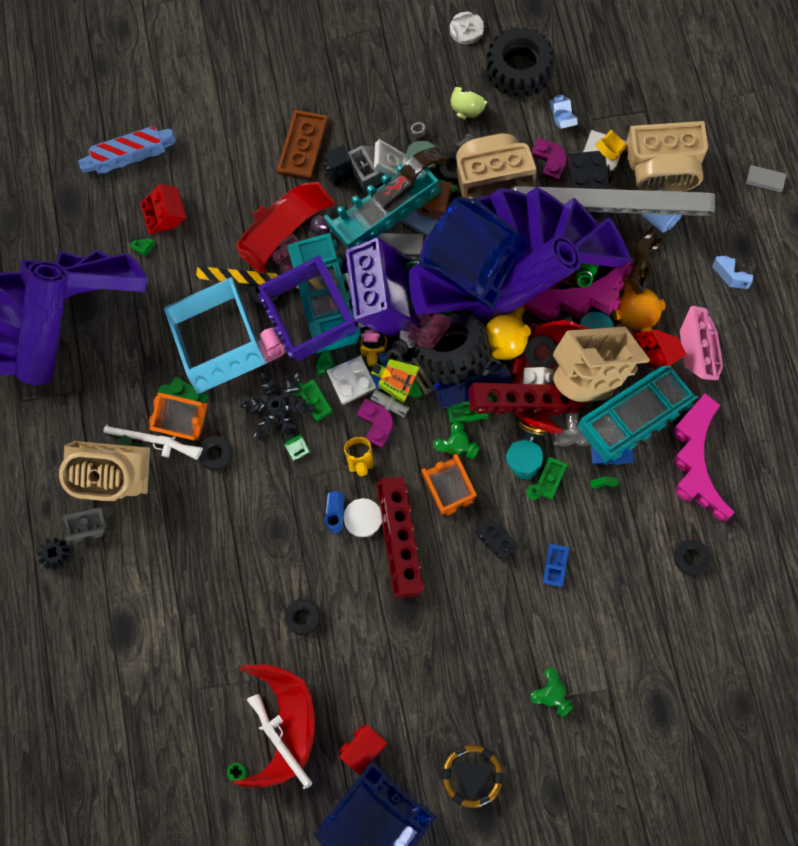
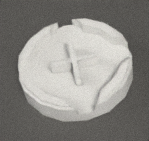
(466, 28)
(362, 518)

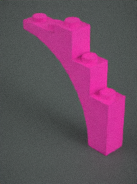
(577, 301)
(691, 459)

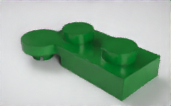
(182, 389)
(548, 481)

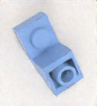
(562, 111)
(725, 268)

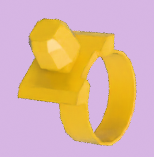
(611, 145)
(372, 354)
(360, 464)

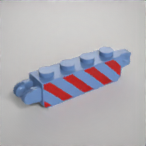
(127, 149)

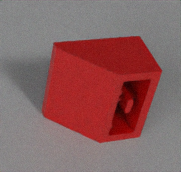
(163, 209)
(660, 347)
(362, 749)

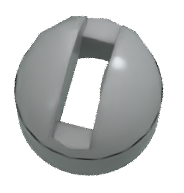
(418, 130)

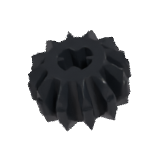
(47, 554)

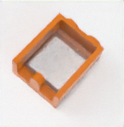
(178, 416)
(449, 486)

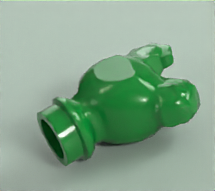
(585, 274)
(457, 442)
(553, 693)

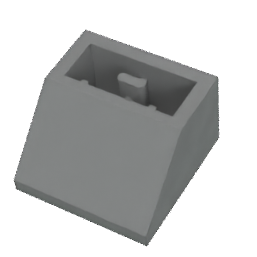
(364, 168)

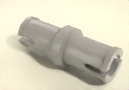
(390, 403)

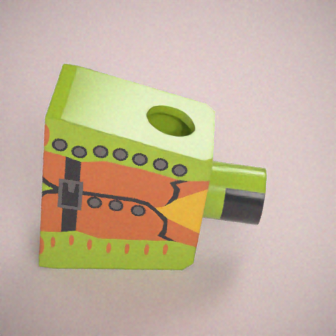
(396, 378)

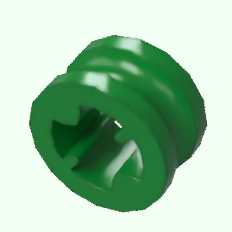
(241, 767)

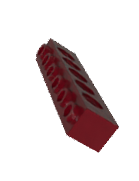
(479, 401)
(401, 585)

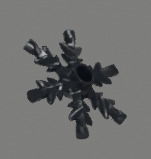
(281, 410)

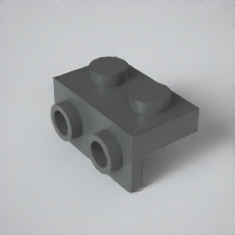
(85, 524)

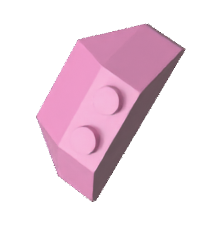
(701, 344)

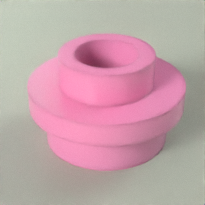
(370, 336)

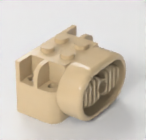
(667, 155)
(494, 164)
(595, 362)
(120, 467)

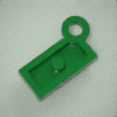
(313, 395)
(461, 413)

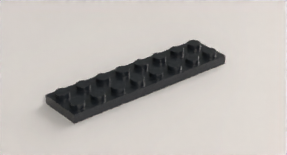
(589, 171)

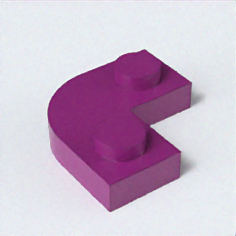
(553, 155)
(380, 420)

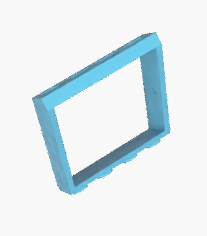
(224, 366)

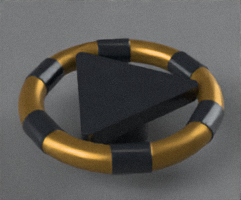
(472, 776)

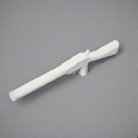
(191, 451)
(268, 726)

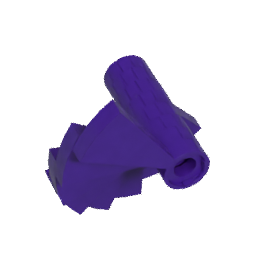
(560, 241)
(35, 304)

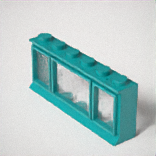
(636, 413)

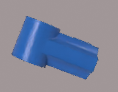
(335, 510)

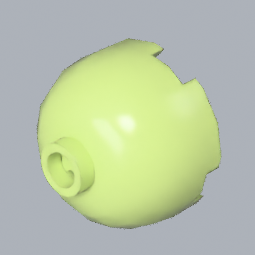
(467, 103)

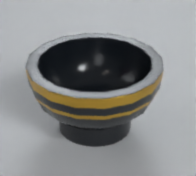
(530, 433)

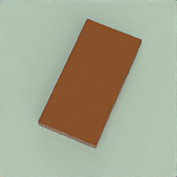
(302, 145)

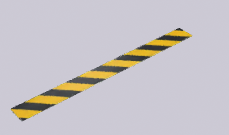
(238, 276)

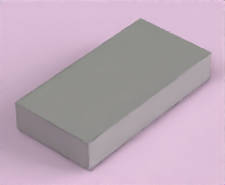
(765, 178)

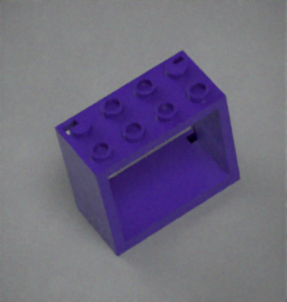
(292, 279)
(377, 280)

